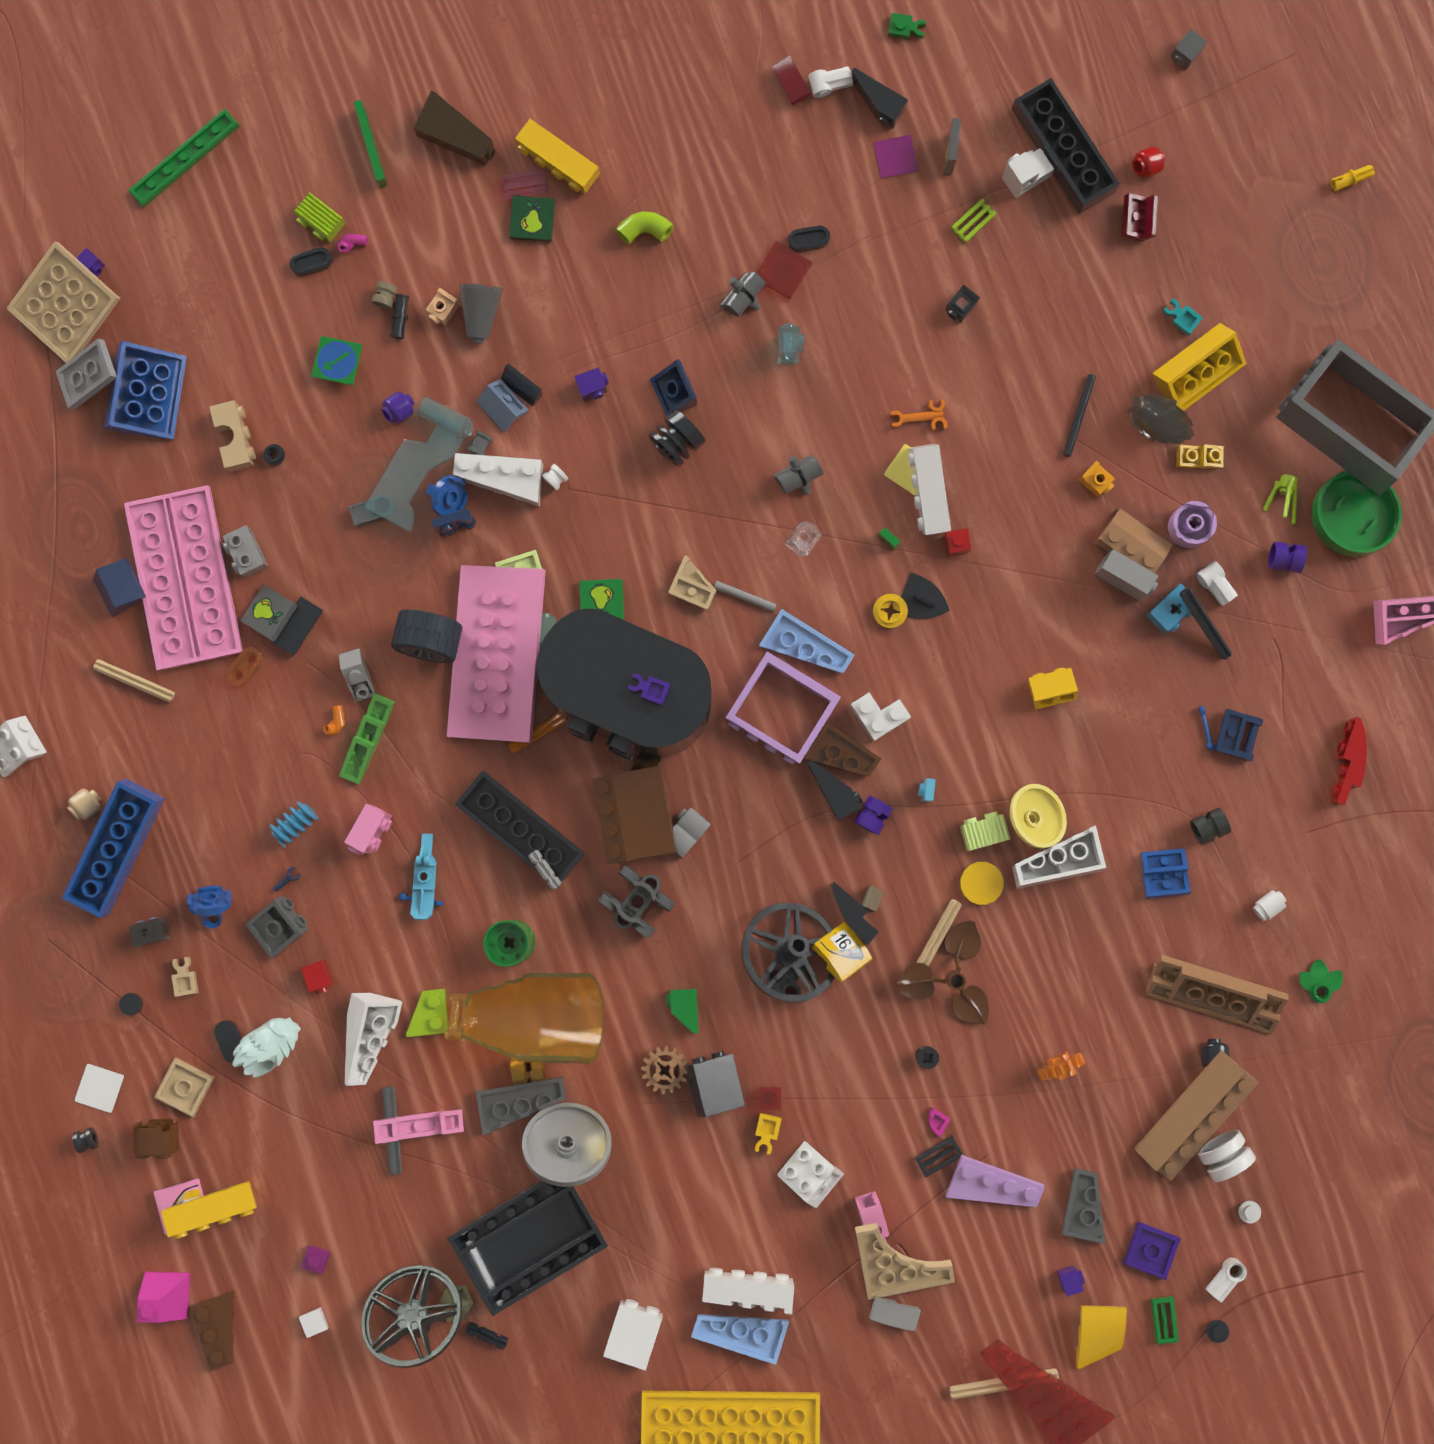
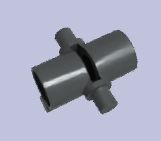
(743, 293)
(799, 474)

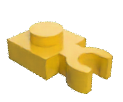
(768, 1129)

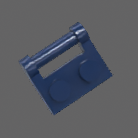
(451, 522)
(1232, 732)

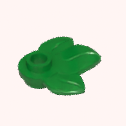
(1321, 978)

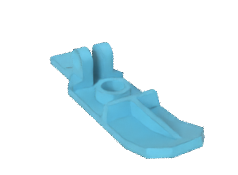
(424, 891)

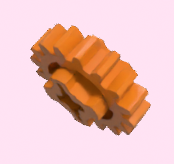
(1061, 1066)

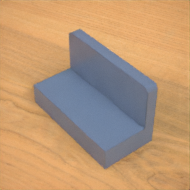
(501, 404)

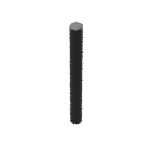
(1079, 415)

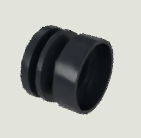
(678, 436)

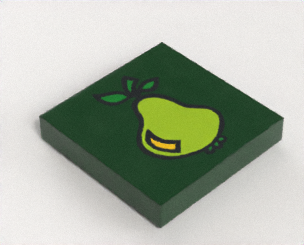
(532, 218)

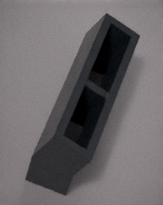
(298, 626)

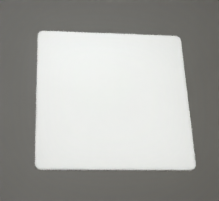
(99, 1088)

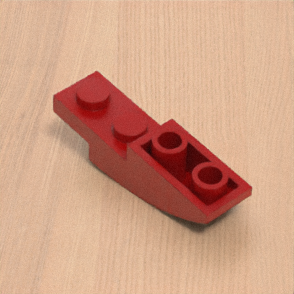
(1353, 754)

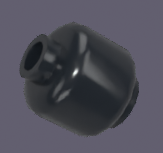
(1211, 1049)

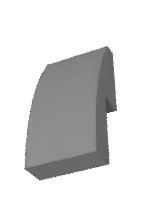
(894, 1314)

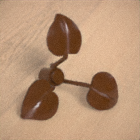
(917, 978)

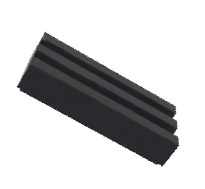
(918, 1158)

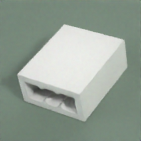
(633, 1334)

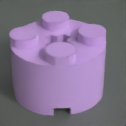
(1201, 517)

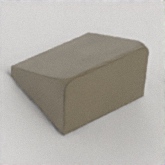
(872, 898)

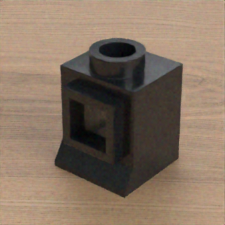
(962, 304)

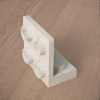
(810, 1175)

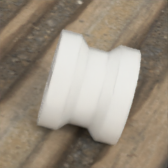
(555, 477)

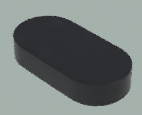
(809, 238)
(311, 261)
(227, 1038)

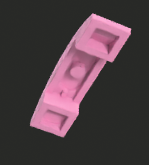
(418, 1125)

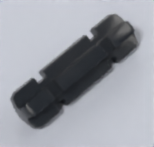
(486, 1335)

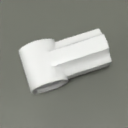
(825, 82)
(1213, 578)
(1224, 1281)

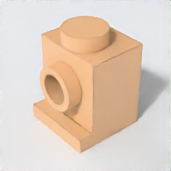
(444, 315)

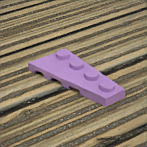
(991, 1184)

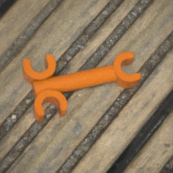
(936, 415)

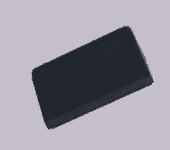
(521, 385)

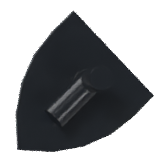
(923, 598)

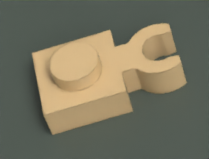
(185, 981)

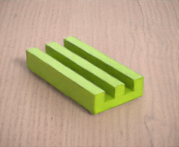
(986, 209)

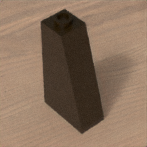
(451, 130)

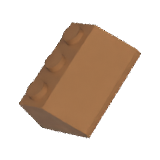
(1134, 541)

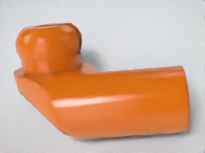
(337, 723)

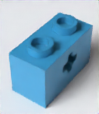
(1161, 614)

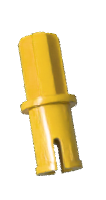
(1352, 177)

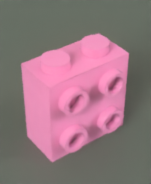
(368, 829)

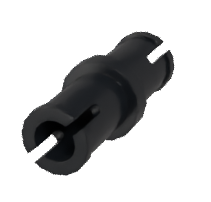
(399, 316)

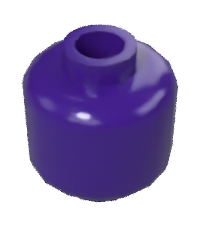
(397, 407)

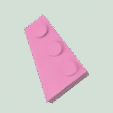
(1401, 617)

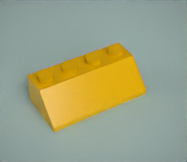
(1200, 366)

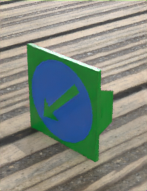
(337, 360)

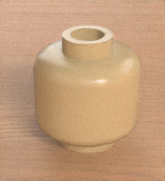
(84, 804)

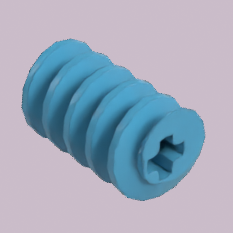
(293, 823)

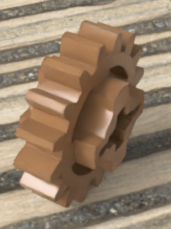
(653, 1079)

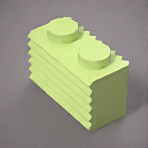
(984, 832)

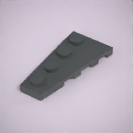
(513, 1102)

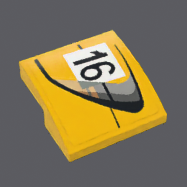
(842, 952)

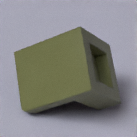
(466, 1300)

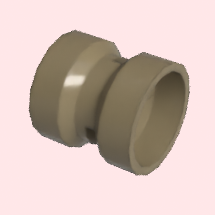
(384, 295)

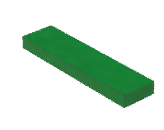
(370, 144)

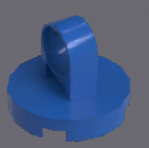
(447, 495)
(209, 902)

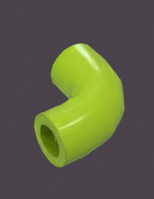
(644, 223)

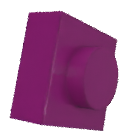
(315, 1259)

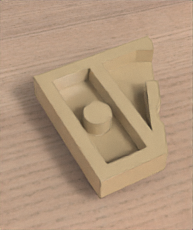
(692, 585)

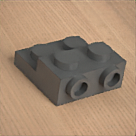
(277, 926)

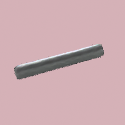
(393, 1148)

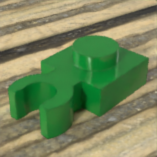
(902, 26)

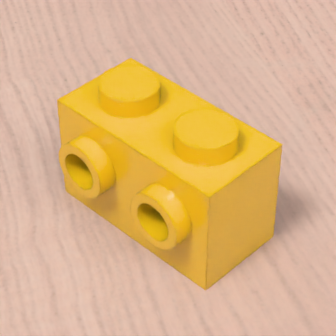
(1053, 688)

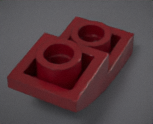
(791, 80)

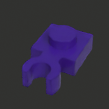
(653, 690)

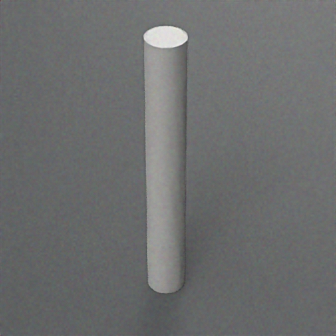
(745, 596)

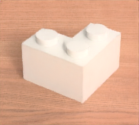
(1026, 171)
(877, 721)

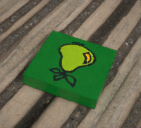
(603, 595)

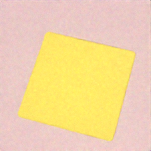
(900, 471)

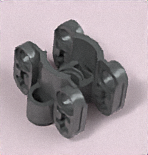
(643, 890)

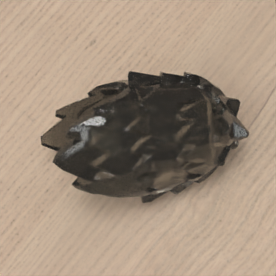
(1160, 419)

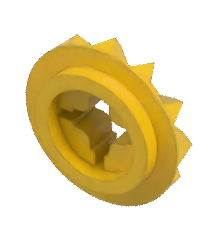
(884, 603)

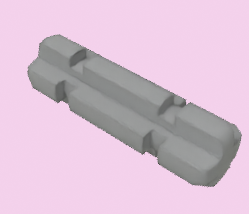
(544, 869)

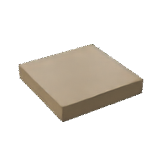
(184, 1087)

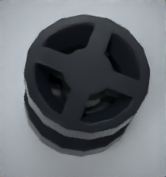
(924, 1054)
(85, 1140)

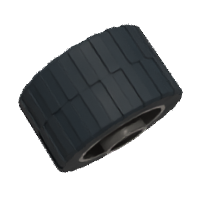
(426, 636)

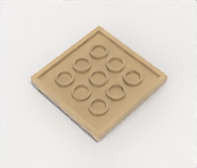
(63, 302)

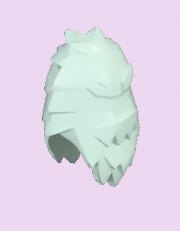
(266, 1046)

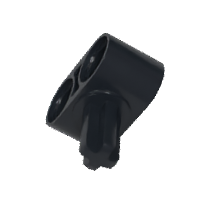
(788, 979)

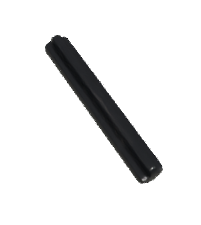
(1205, 623)

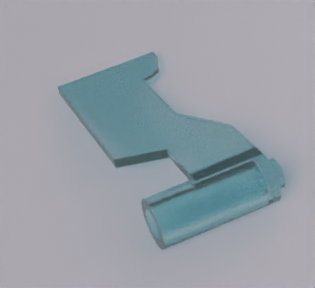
(415, 460)

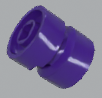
(1287, 557)
(873, 815)

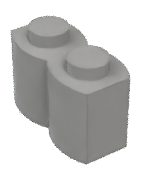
(688, 830)

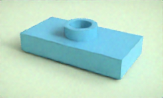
(926, 790)

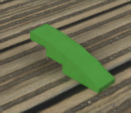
(367, 738)

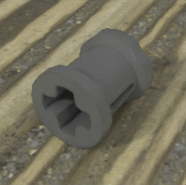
(480, 443)

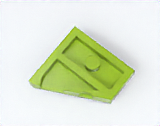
(430, 1014)

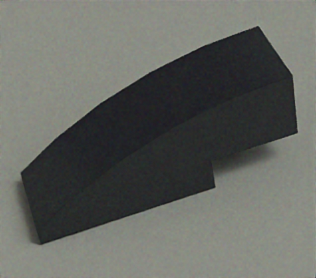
(853, 913)

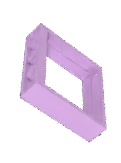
(755, 735)

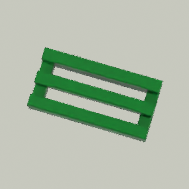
(1162, 1300)

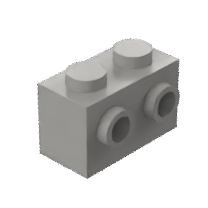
(244, 551)

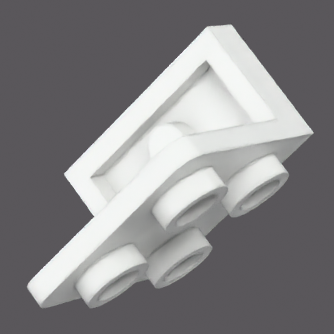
(18, 744)

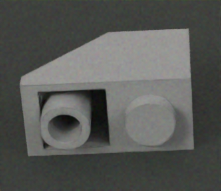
(356, 674)

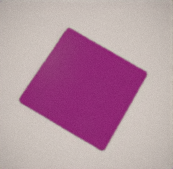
(896, 156)

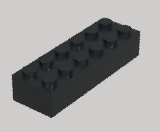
(1066, 145)
(518, 825)

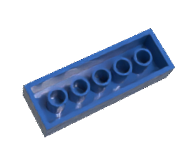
(113, 848)

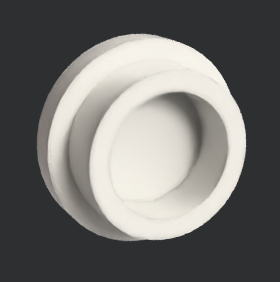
(1249, 1211)

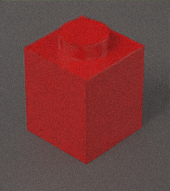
(957, 542)
(317, 977)

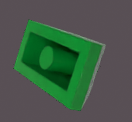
(684, 1007)

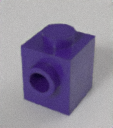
(592, 384)

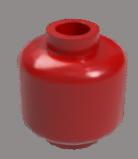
(1148, 162)

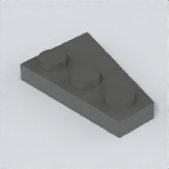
(1083, 1208)

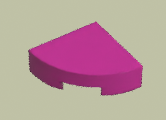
(938, 1121)

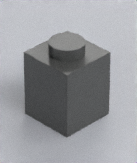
(1188, 49)

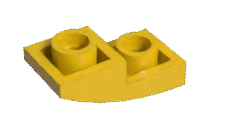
(1200, 456)

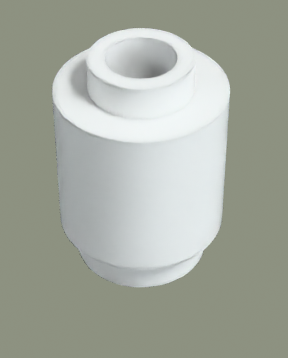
(1270, 905)

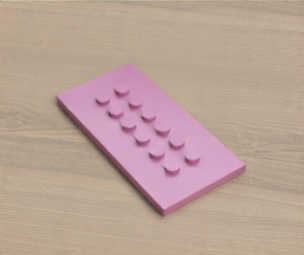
(183, 578)
(496, 653)

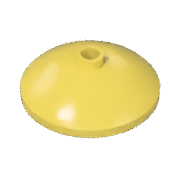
(1038, 816)

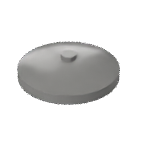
(566, 1144)

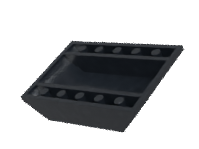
(526, 1243)

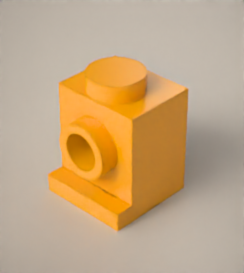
(1090, 482)

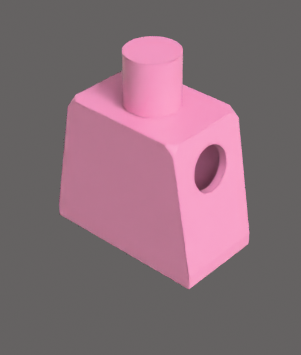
(871, 1212)

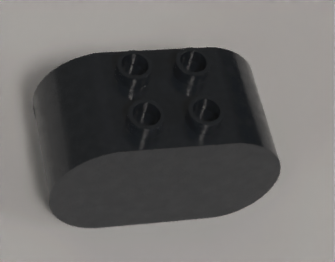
(587, 674)

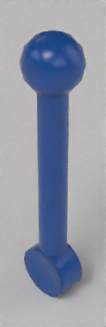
(1210, 746)
(402, 896)

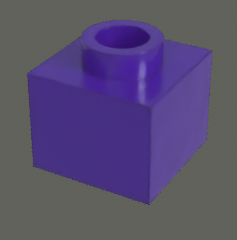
(90, 261)
(1071, 1280)

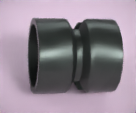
(1210, 826)

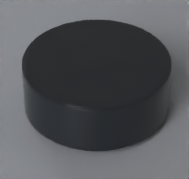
(131, 1004)

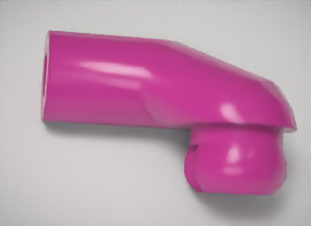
(349, 241)

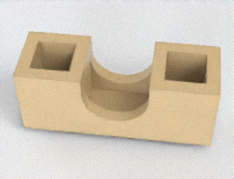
(238, 453)

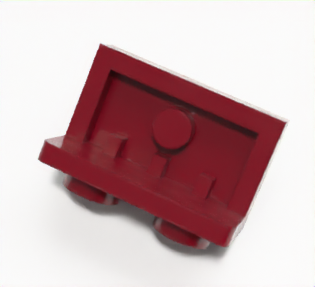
(1139, 217)

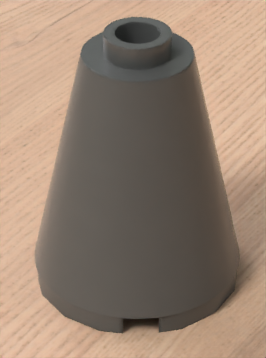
(479, 309)

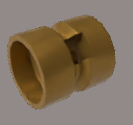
(521, 1075)

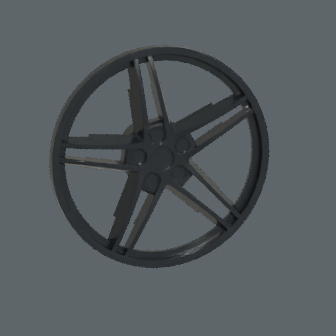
(790, 951)

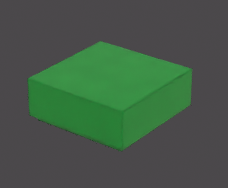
(888, 538)

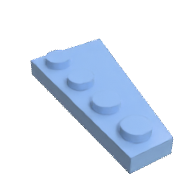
(803, 642)
(746, 1335)

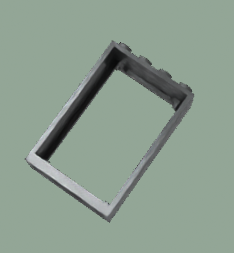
(1337, 442)

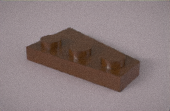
(841, 751)
(215, 1329)

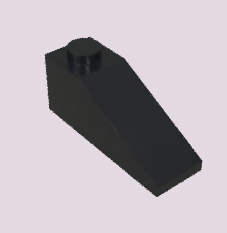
(882, 101)
(838, 795)

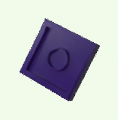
(1151, 1250)

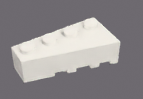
(503, 475)
(1065, 860)
(748, 1289)

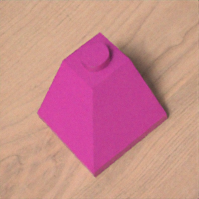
(163, 1297)

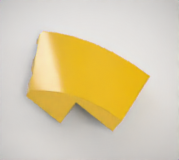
(1099, 1333)

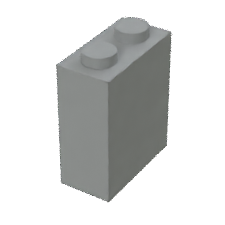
(1127, 575)

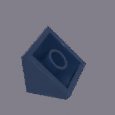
(674, 388)
(118, 586)

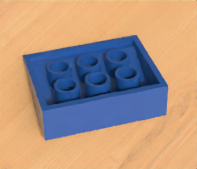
(145, 392)

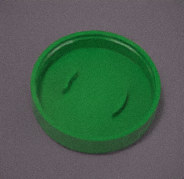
(1354, 517)

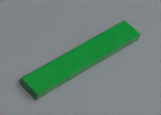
(184, 158)

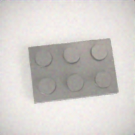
(86, 374)

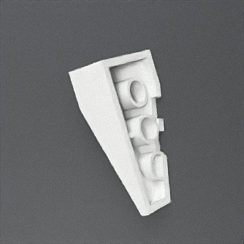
(368, 1026)

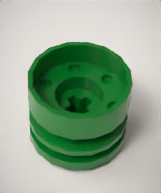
(496, 942)

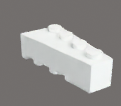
(929, 488)

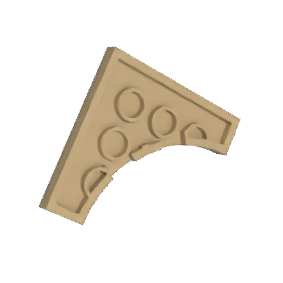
(892, 1273)

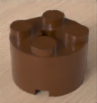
(156, 1138)

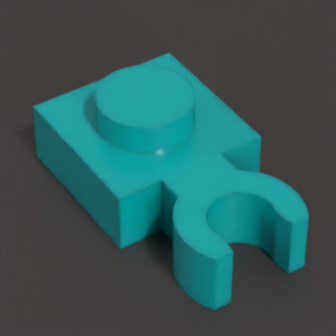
(1185, 319)

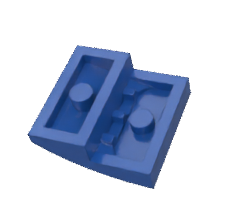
(1165, 873)

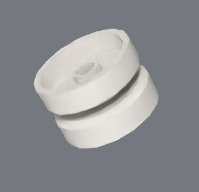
(1226, 1155)

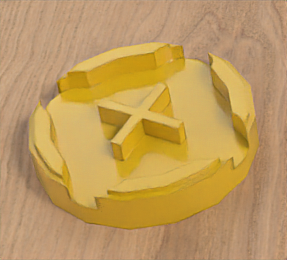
(981, 883)

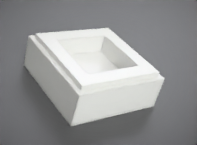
(313, 1322)

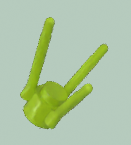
(1287, 487)

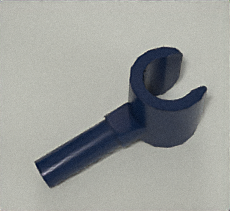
(287, 879)

